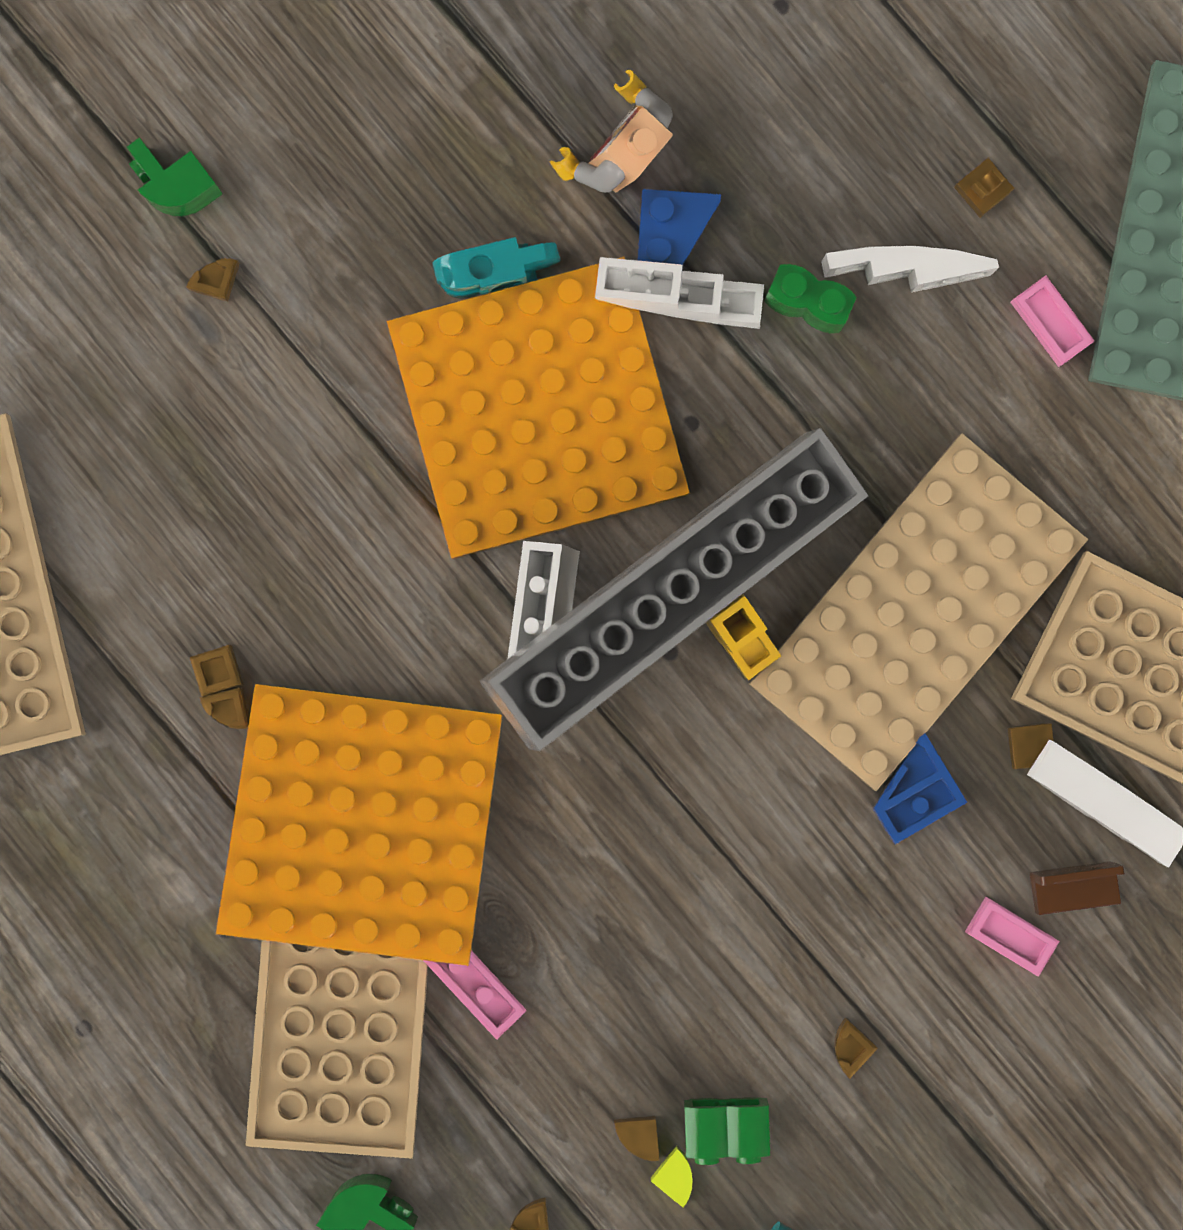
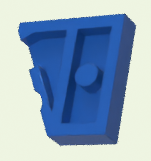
(673, 223)
(917, 793)

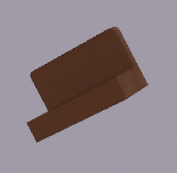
(1076, 887)

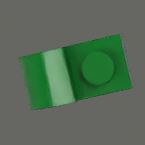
(179, 188)
(365, 1200)

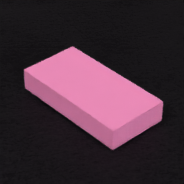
(1052, 321)
(1012, 936)

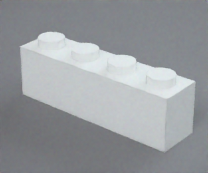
(543, 590)

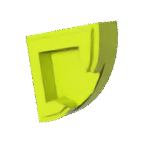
(675, 1177)

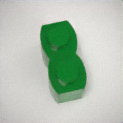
(800, 294)
(727, 1129)

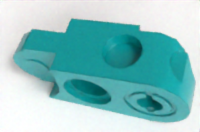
(492, 267)

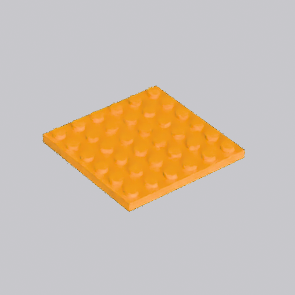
(536, 411)
(360, 825)

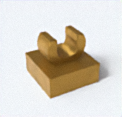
(984, 187)

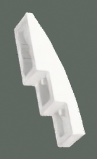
(922, 265)
(679, 293)
(1108, 803)

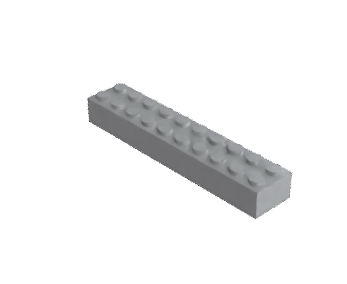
(673, 589)

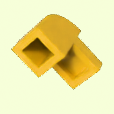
(744, 637)

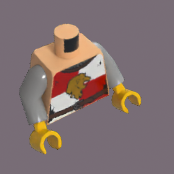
(628, 147)

